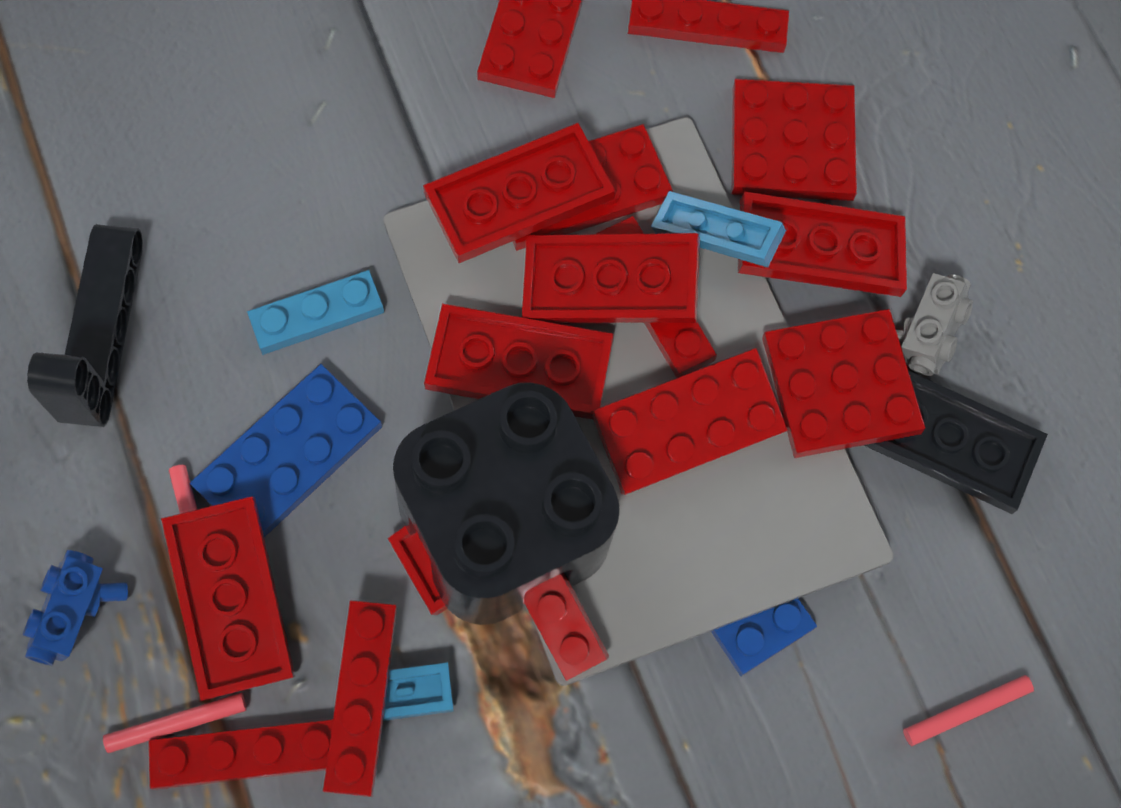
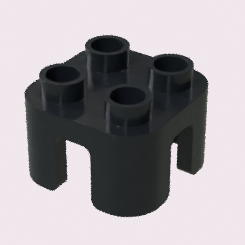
(505, 500)

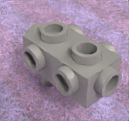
(930, 335)

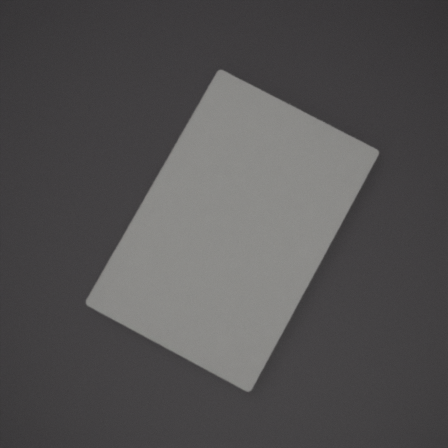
(712, 537)

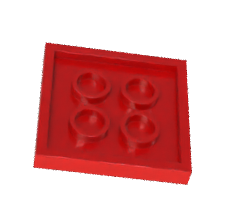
(794, 139)
(842, 383)

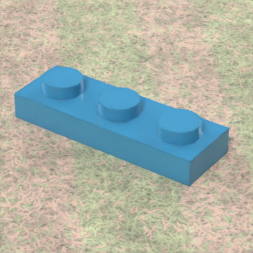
(721, 228)
(315, 312)

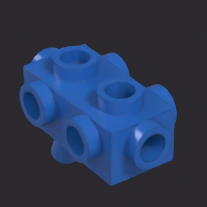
(71, 596)

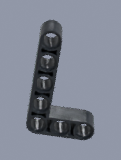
(83, 381)

